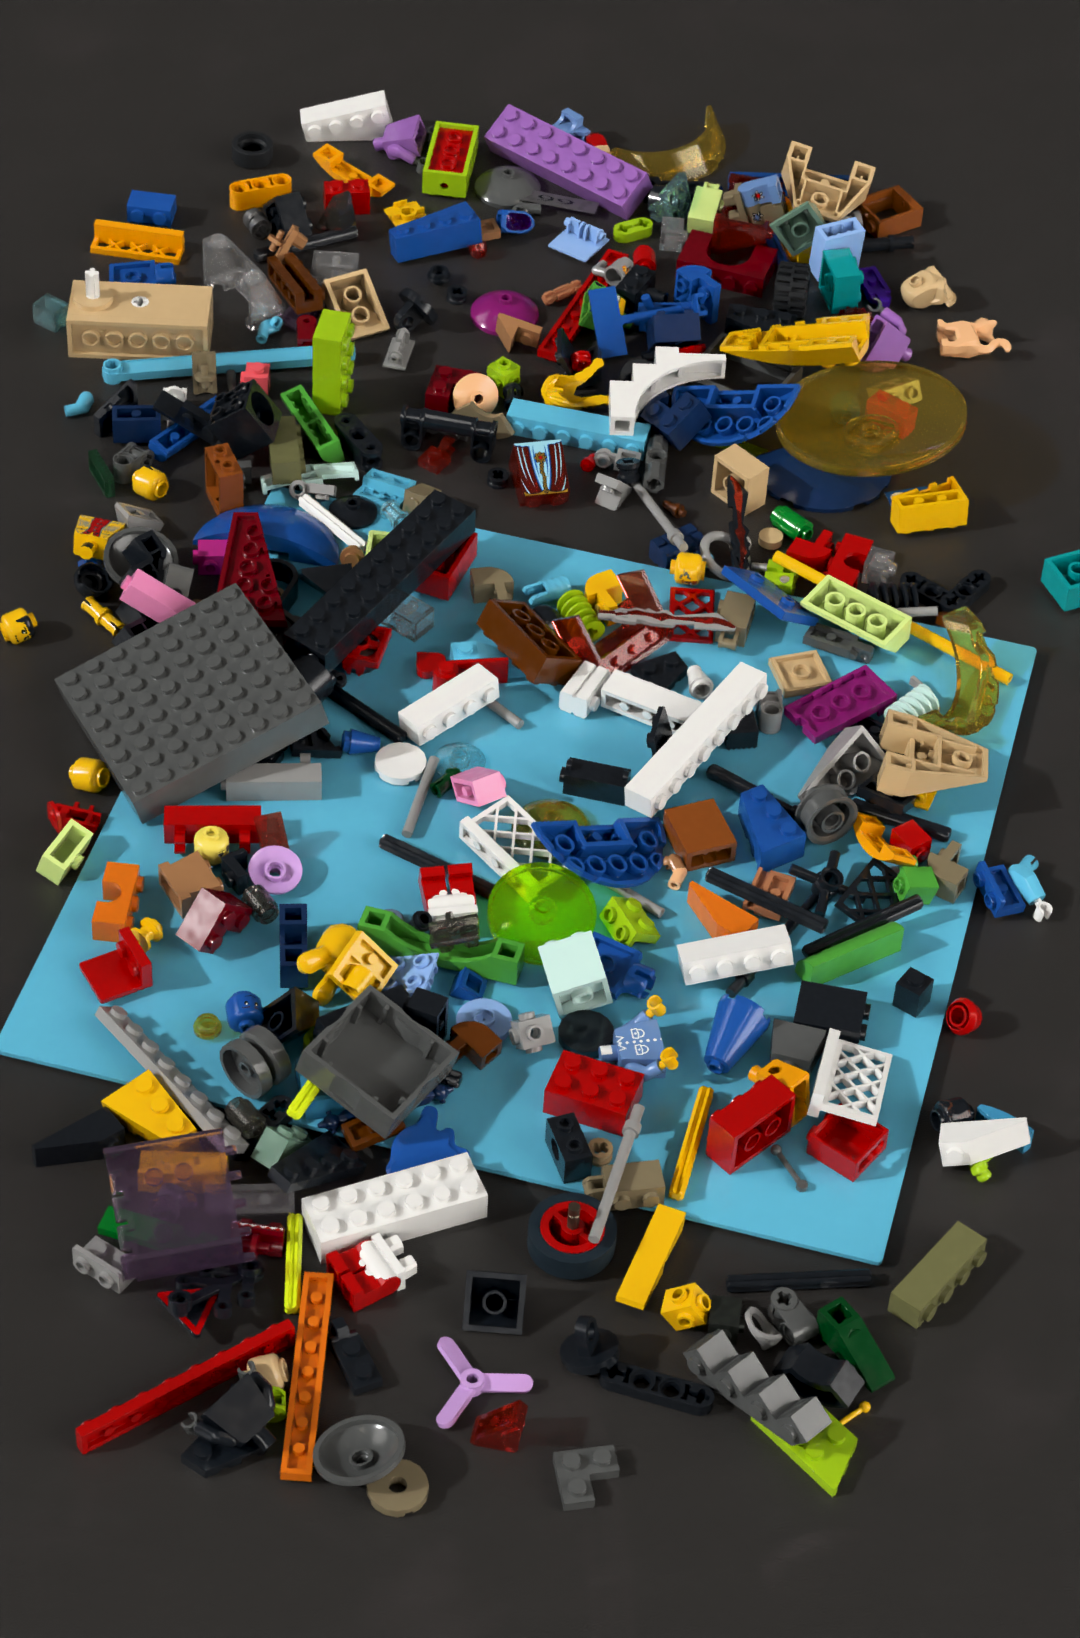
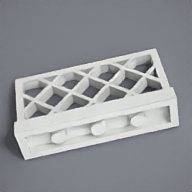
(488, 849)
(830, 1074)

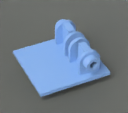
(579, 239)
(414, 972)

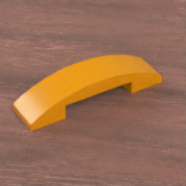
(332, 162)
(869, 834)

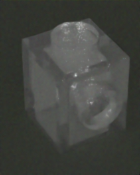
(672, 234)
(879, 566)

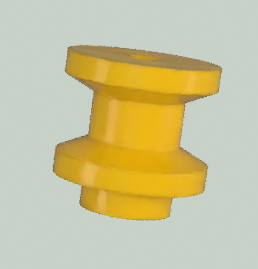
(149, 931)

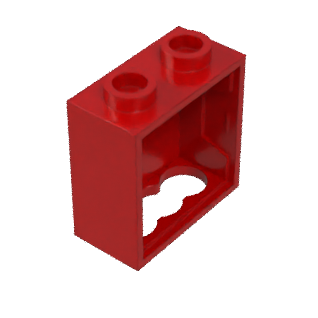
(846, 1144)

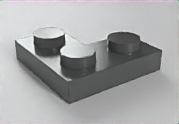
(578, 1468)

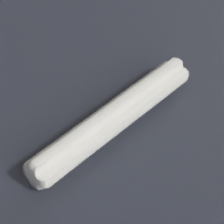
(332, 522)

